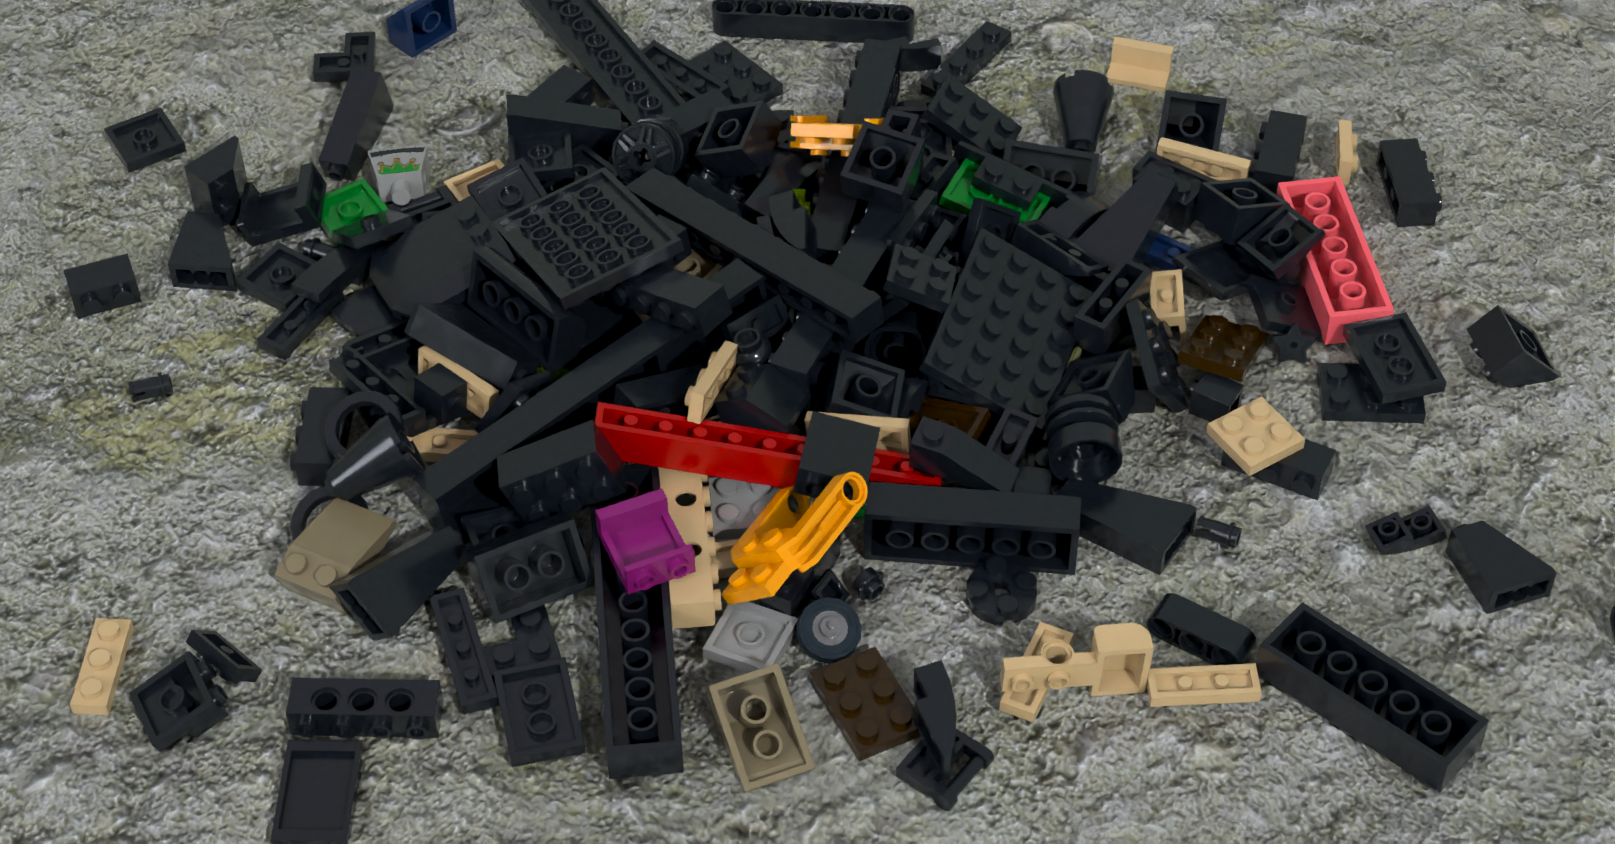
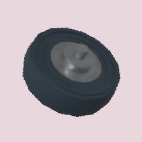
(828, 630)

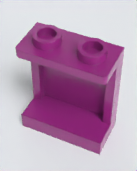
(644, 541)

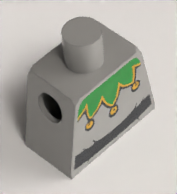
(400, 173)

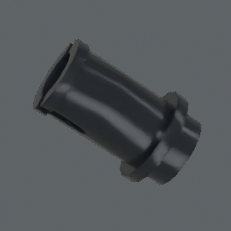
(315, 249)
(151, 387)
(1219, 532)

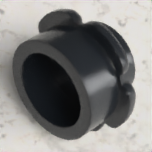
(869, 584)

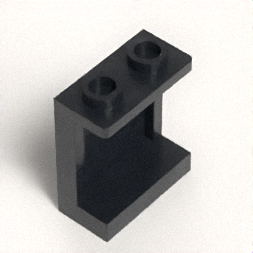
(282, 210)
(832, 449)

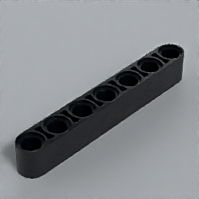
(812, 20)

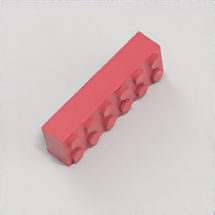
(1340, 268)

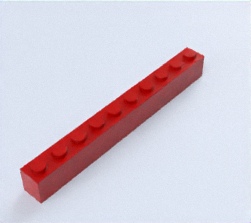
(727, 449)

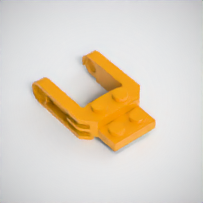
(820, 136)
(789, 540)

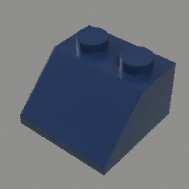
(421, 25)

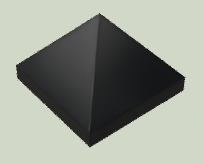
(828, 586)

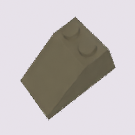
(331, 548)
(759, 727)

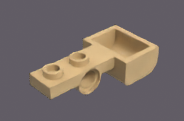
(1114, 666)

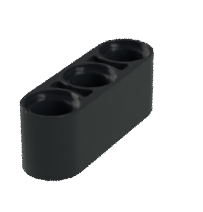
(1200, 631)

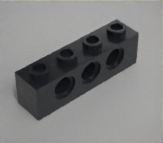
(365, 708)

